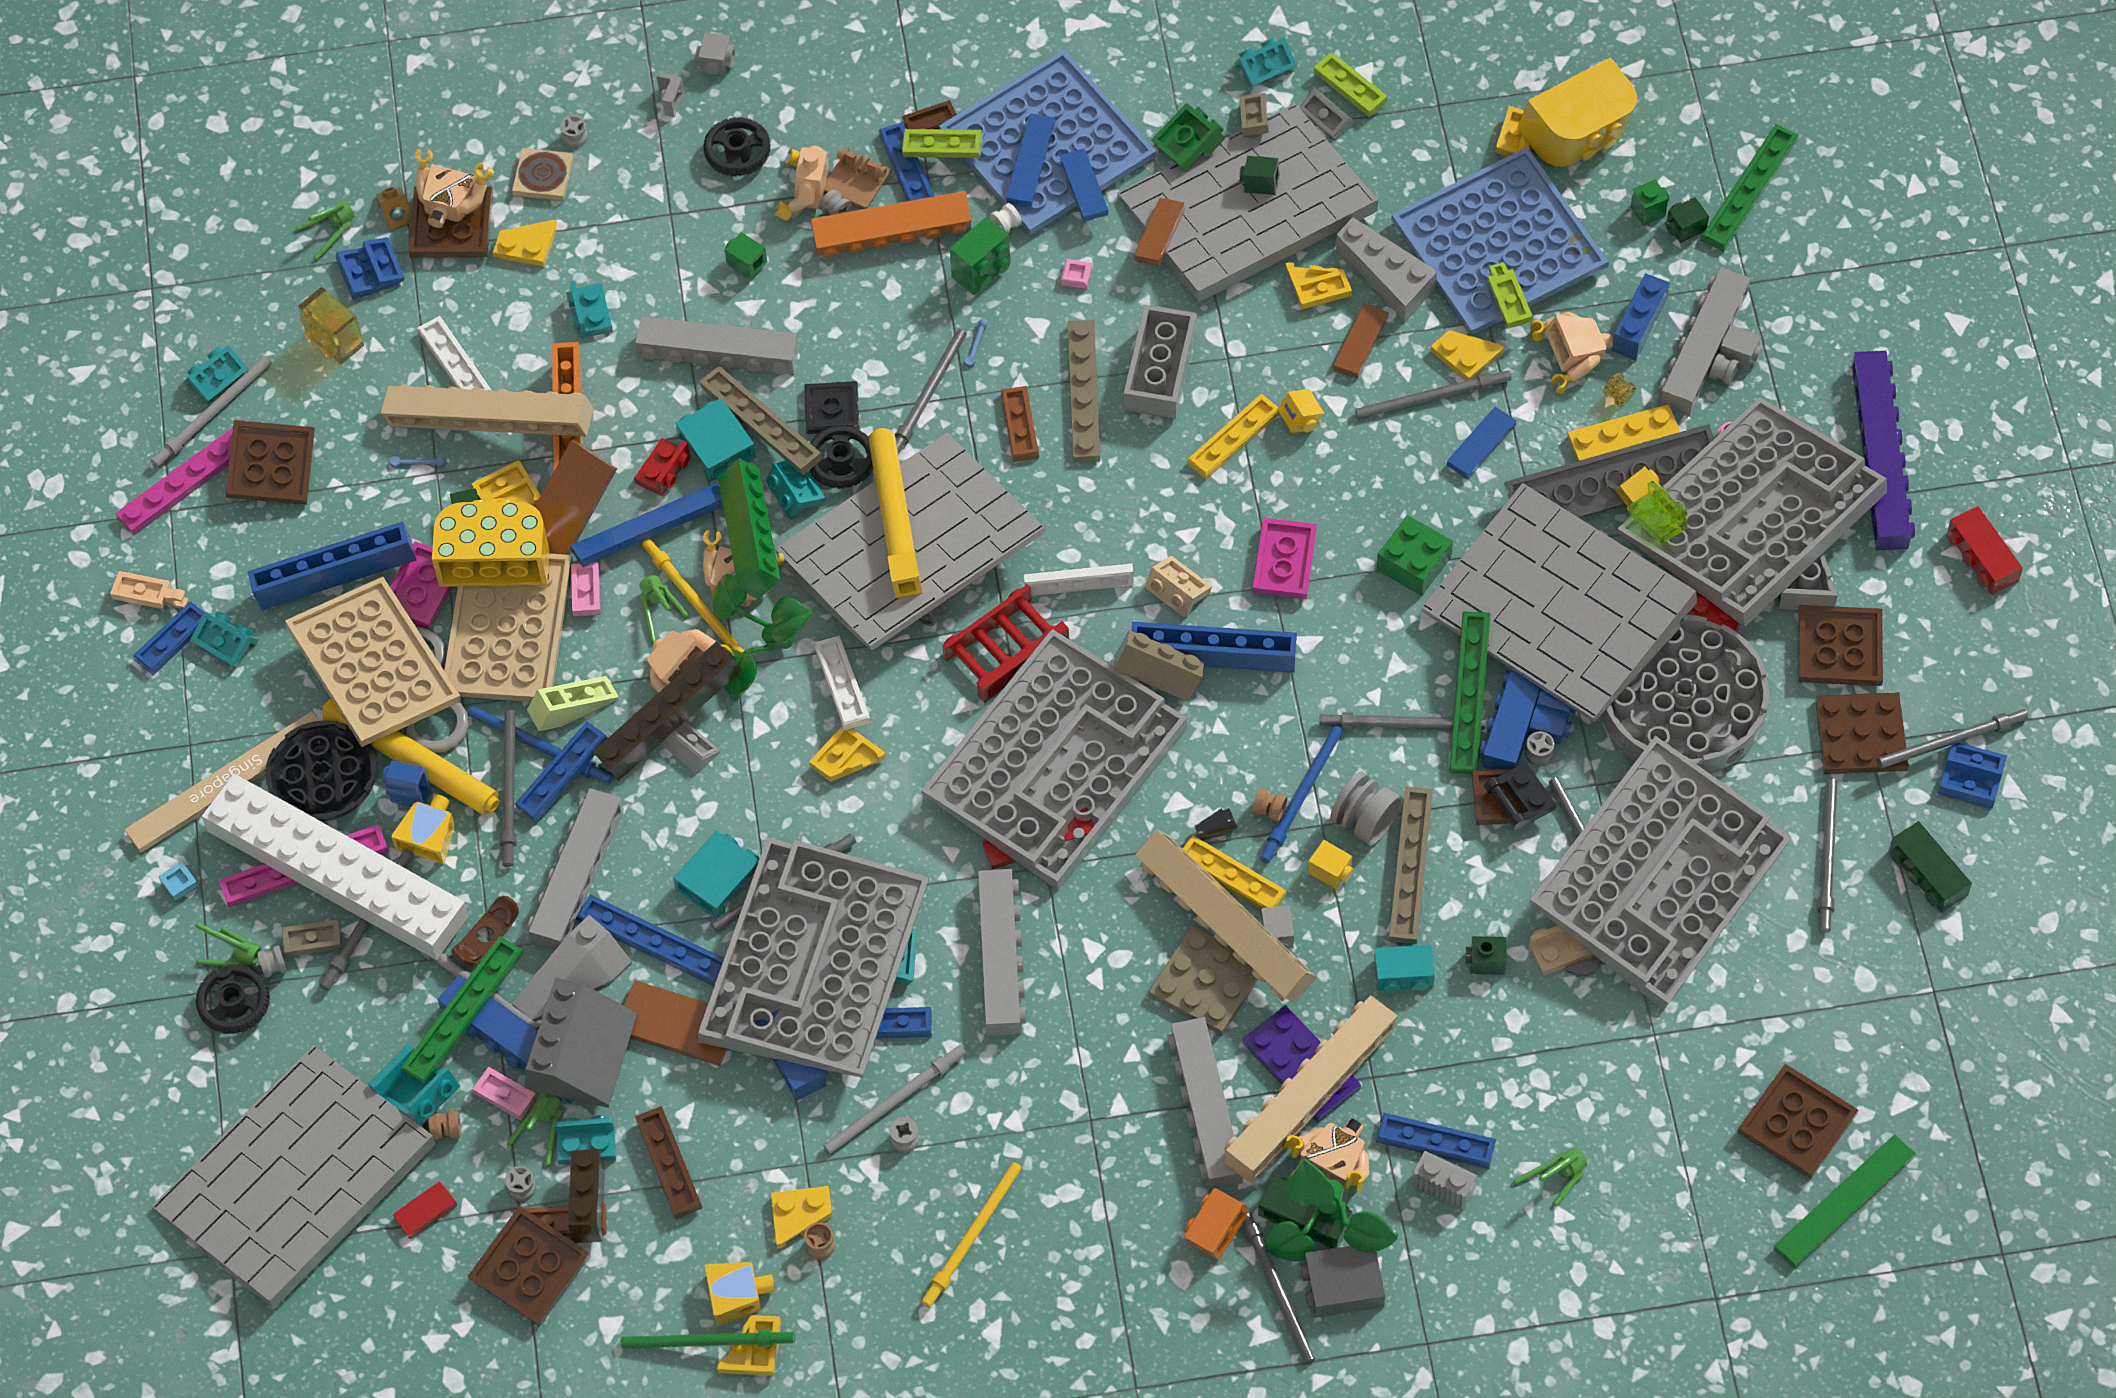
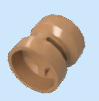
(1269, 805)
(451, 1122)
(819, 1234)

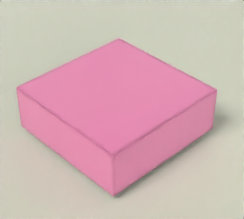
(1076, 274)

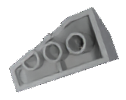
(585, 957)

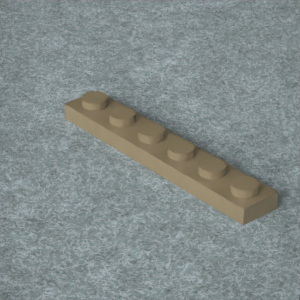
(1084, 391)
(761, 420)
(1410, 865)

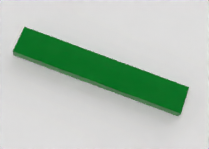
(1749, 188)
(1470, 692)
(462, 1011)
(1844, 1201)

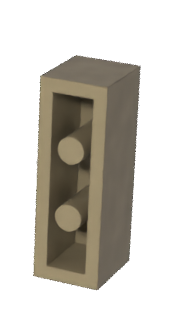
(1158, 665)

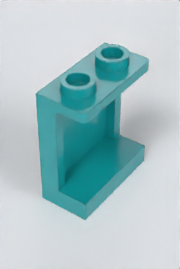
(715, 438)
(715, 873)
(410, 1096)

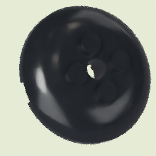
(316, 749)

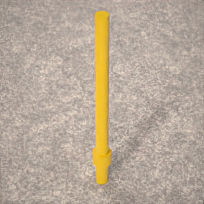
(663, 562)
(943, 1279)

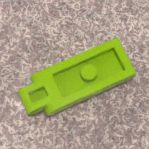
(1508, 296)

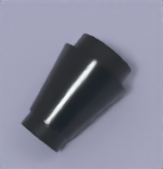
(1216, 825)

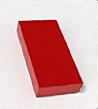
(424, 1209)

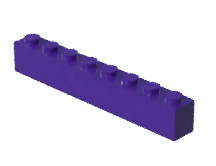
(1881, 447)

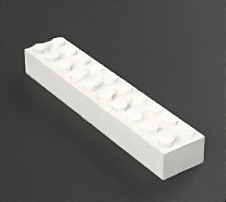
(335, 866)

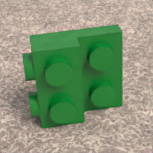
(1188, 136)

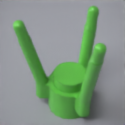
(338, 215)
(655, 592)
(244, 950)
(543, 1110)
(1567, 1164)

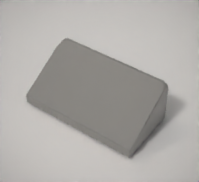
(1326, 114)
(690, 747)

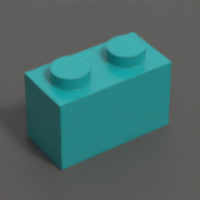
(1404, 968)

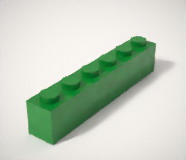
(748, 528)

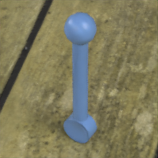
(970, 360)
(397, 462)

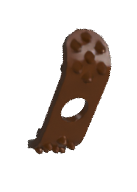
(498, 919)

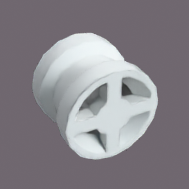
(1007, 217)

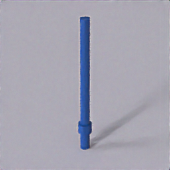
(537, 743)
(1278, 835)

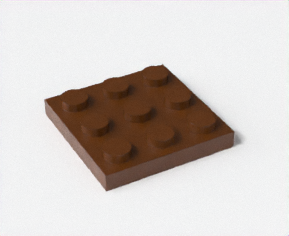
(454, 238)
(270, 462)
(1840, 645)
(1860, 730)
(1798, 1121)
(529, 1266)

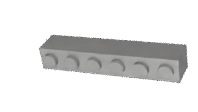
(1704, 341)
(717, 345)
(576, 869)
(999, 952)
(1205, 1100)

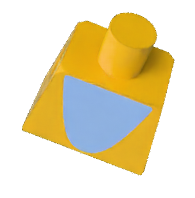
(426, 830)
(735, 1290)

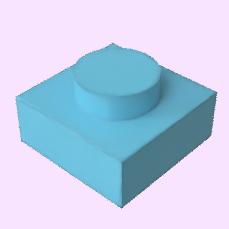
(178, 881)

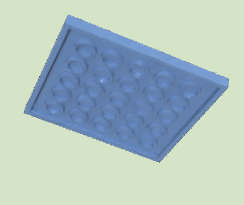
(1082, 121)
(1494, 218)

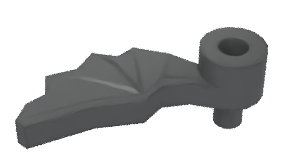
(1585, 967)

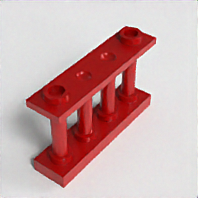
(993, 682)

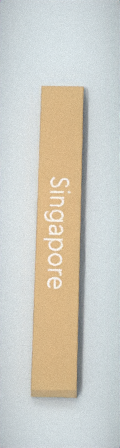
(199, 797)

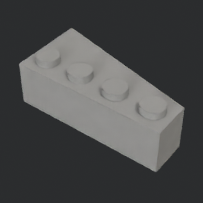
(1386, 267)
(1810, 588)

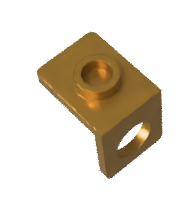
(391, 198)

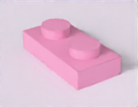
(585, 589)
(504, 1093)

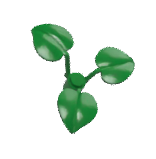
(787, 619)
(1310, 1186)

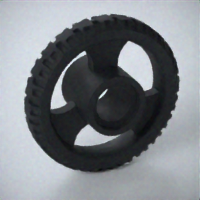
(737, 137)
(841, 466)
(229, 988)

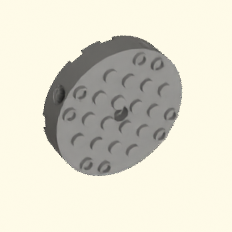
(1697, 695)

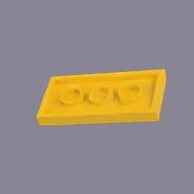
(1622, 432)

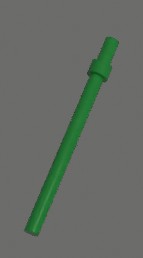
(763, 1338)

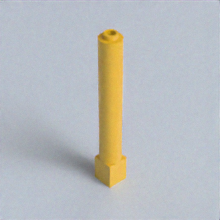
(894, 513)
(439, 771)

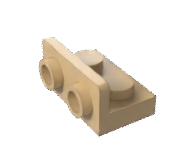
(1176, 585)
(1555, 950)

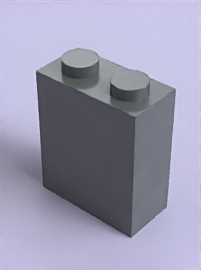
(1342, 1281)

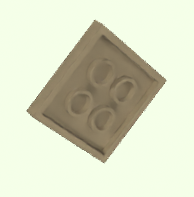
(1204, 981)

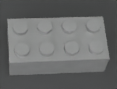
(1160, 361)

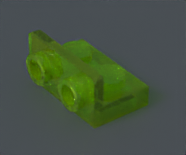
(1659, 513)

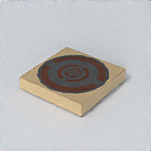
(543, 174)

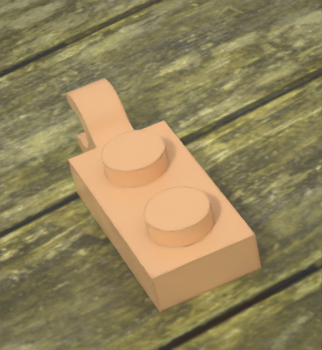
(146, 591)

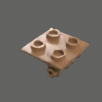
(856, 178)

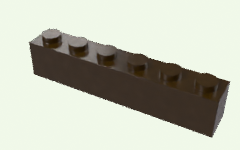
(667, 710)

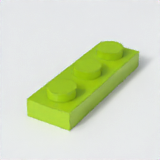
(1350, 84)
(942, 143)

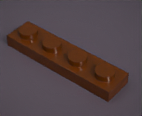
(668, 1162)

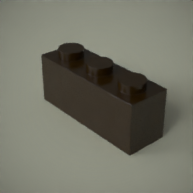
(586, 1196)

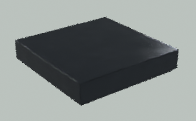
(831, 406)

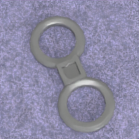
(458, 709)

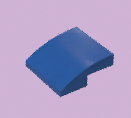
(370, 267)
(1972, 774)

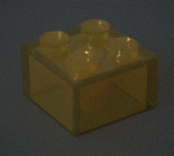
(330, 326)

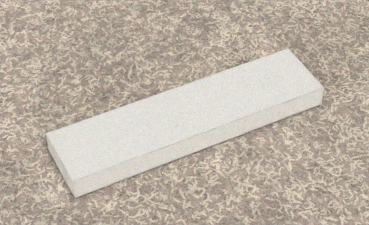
(451, 355)
(1080, 579)
(842, 683)

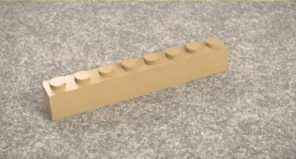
(487, 410)
(1226, 916)
(1310, 1088)

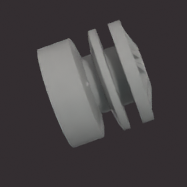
(1366, 808)

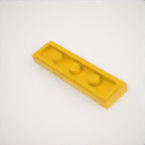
(1233, 436)
(1235, 876)

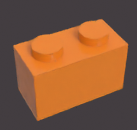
(1215, 1223)

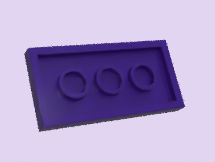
(1283, 1045)

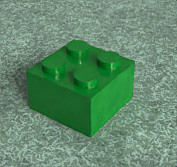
(980, 256)
(1414, 555)

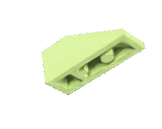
(568, 702)

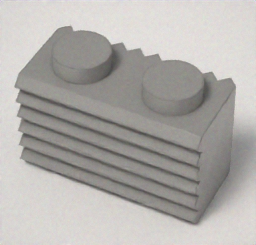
(1444, 1180)

